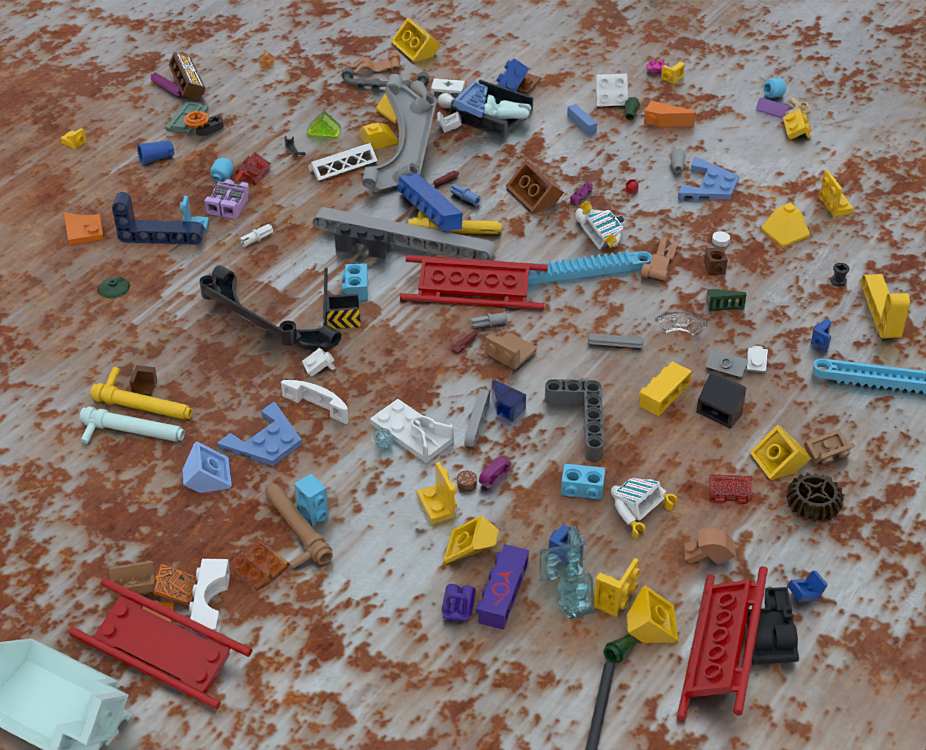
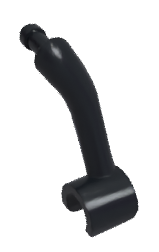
(290, 143)

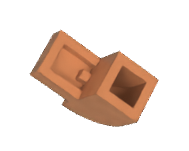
(710, 543)

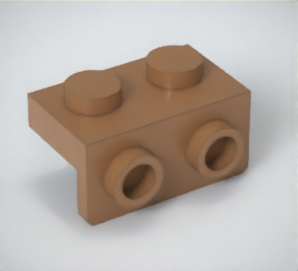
(828, 446)
(136, 577)

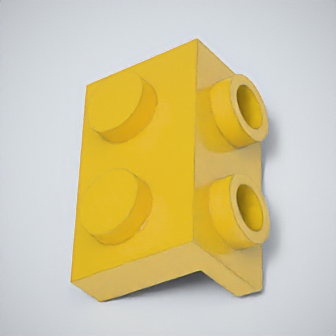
(797, 124)

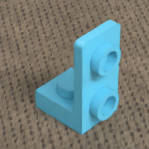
(185, 208)

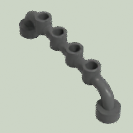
(348, 74)

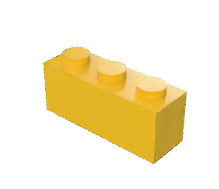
(664, 388)

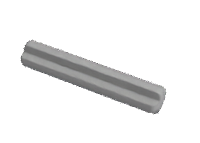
(615, 340)

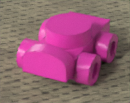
(655, 68)

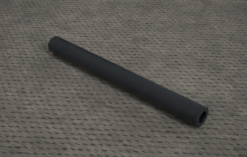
(600, 706)

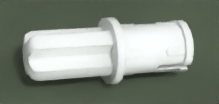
(256, 235)

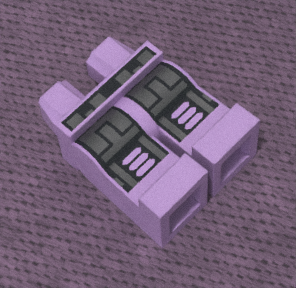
(227, 197)

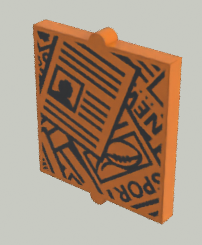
(174, 584)

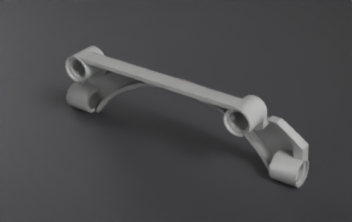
(414, 125)

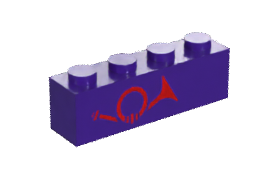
(502, 586)

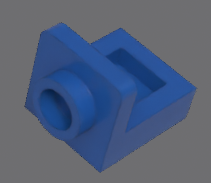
(821, 335)
(559, 537)
(809, 588)

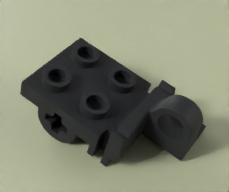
(776, 631)

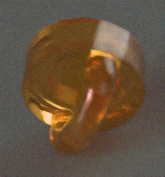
(266, 59)

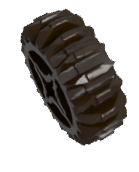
(815, 497)

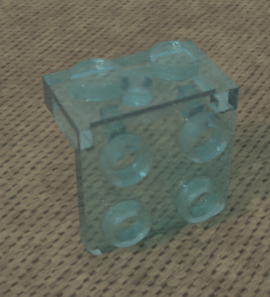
(563, 558)

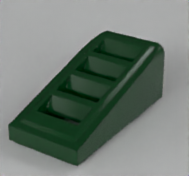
(715, 296)

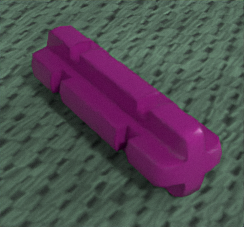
(581, 193)

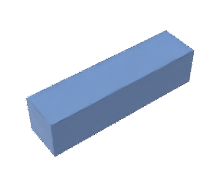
(582, 118)

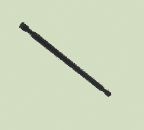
(325, 294)

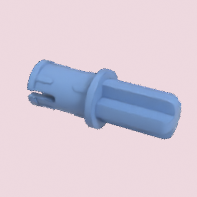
(465, 194)

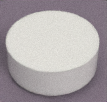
(720, 239)

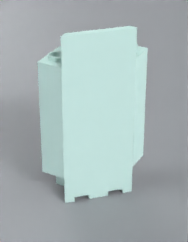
(57, 699)

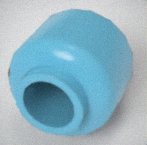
(774, 87)
(222, 169)

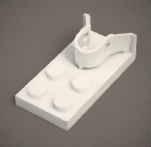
(414, 431)

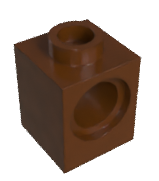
(715, 261)

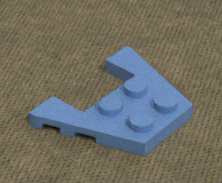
(716, 183)
(269, 444)

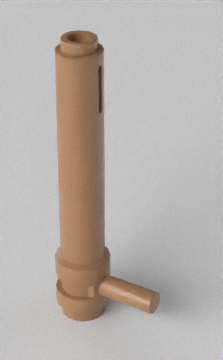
(313, 543)

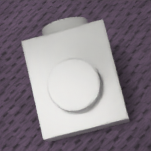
(450, 122)
(756, 359)
(317, 361)

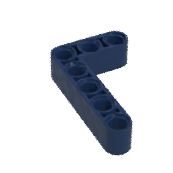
(150, 231)

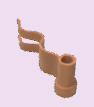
(392, 63)
(659, 262)

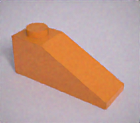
(666, 115)

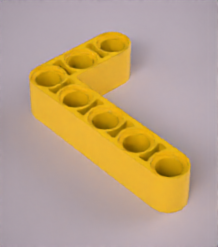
(887, 308)

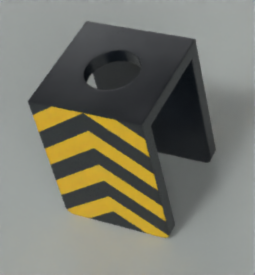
(343, 311)

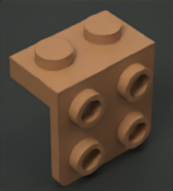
(509, 349)

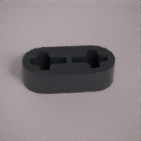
(213, 125)

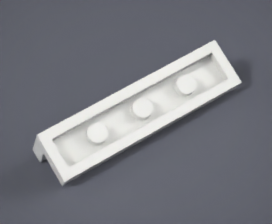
(342, 158)

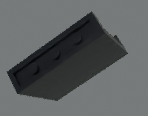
(492, 124)

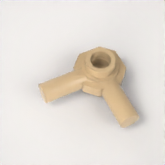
(803, 106)

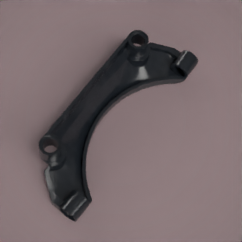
(222, 288)

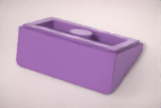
(772, 107)

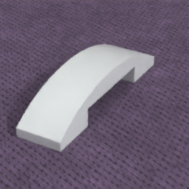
(316, 394)

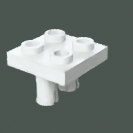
(611, 89)

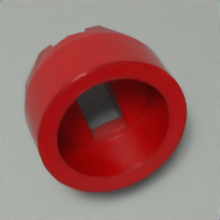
(631, 186)

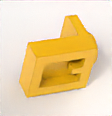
(673, 74)
(74, 139)

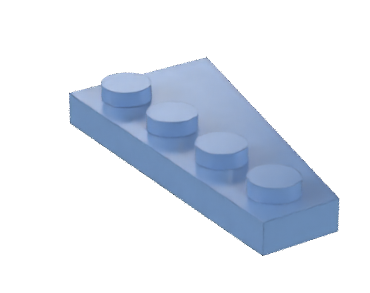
(472, 99)

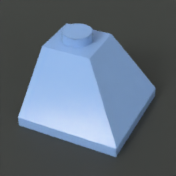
(206, 470)

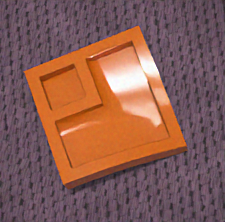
(83, 228)

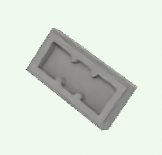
(726, 363)

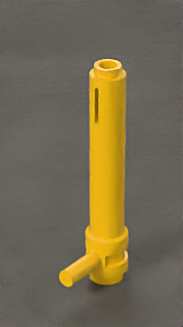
(468, 226)
(113, 395)

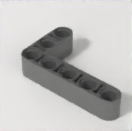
(586, 394)

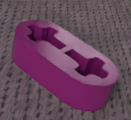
(494, 472)

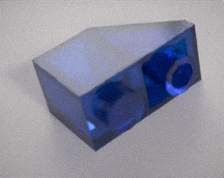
(507, 400)

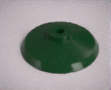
(113, 287)

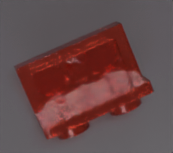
(253, 168)
(730, 488)

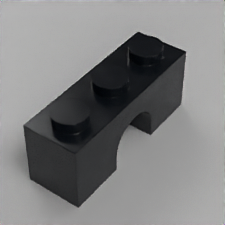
(375, 240)

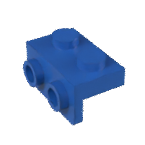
(513, 75)

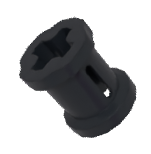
(840, 272)

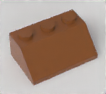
(534, 188)

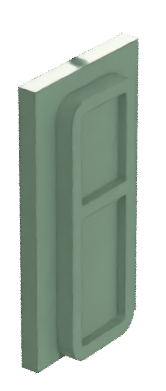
(177, 123)

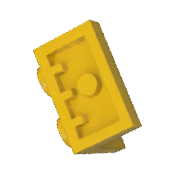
(832, 196)
(439, 499)
(614, 595)

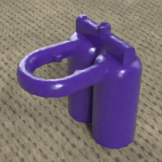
(458, 602)

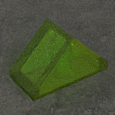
(324, 125)

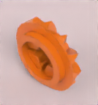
(190, 119)

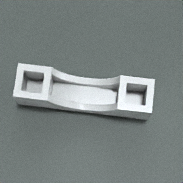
(212, 579)

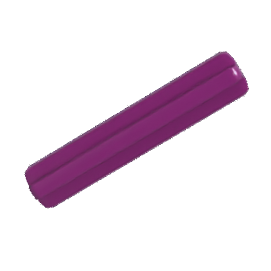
(165, 83)

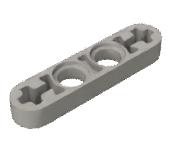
(477, 418)

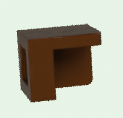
(143, 380)

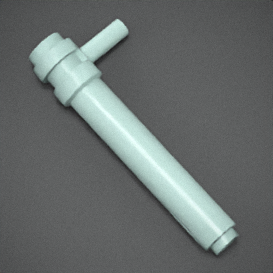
(103, 419)

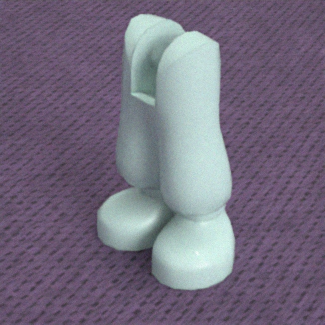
(506, 109)

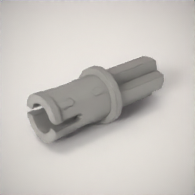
(489, 320)

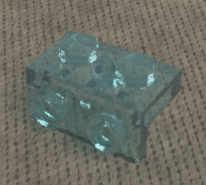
(576, 595)

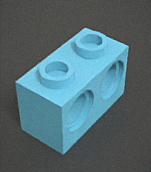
(355, 280)
(582, 481)
(311, 499)

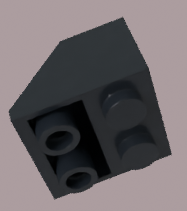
(721, 400)

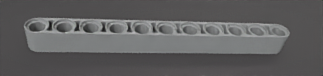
(410, 235)

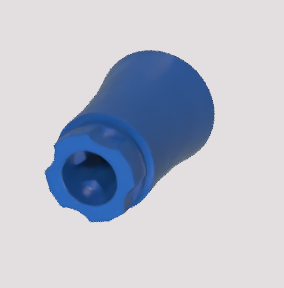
(154, 151)

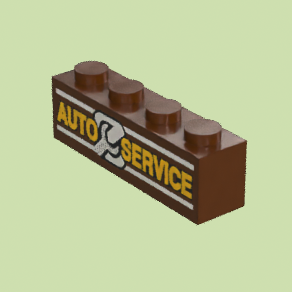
(186, 76)

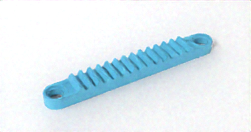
(590, 267)
(871, 375)

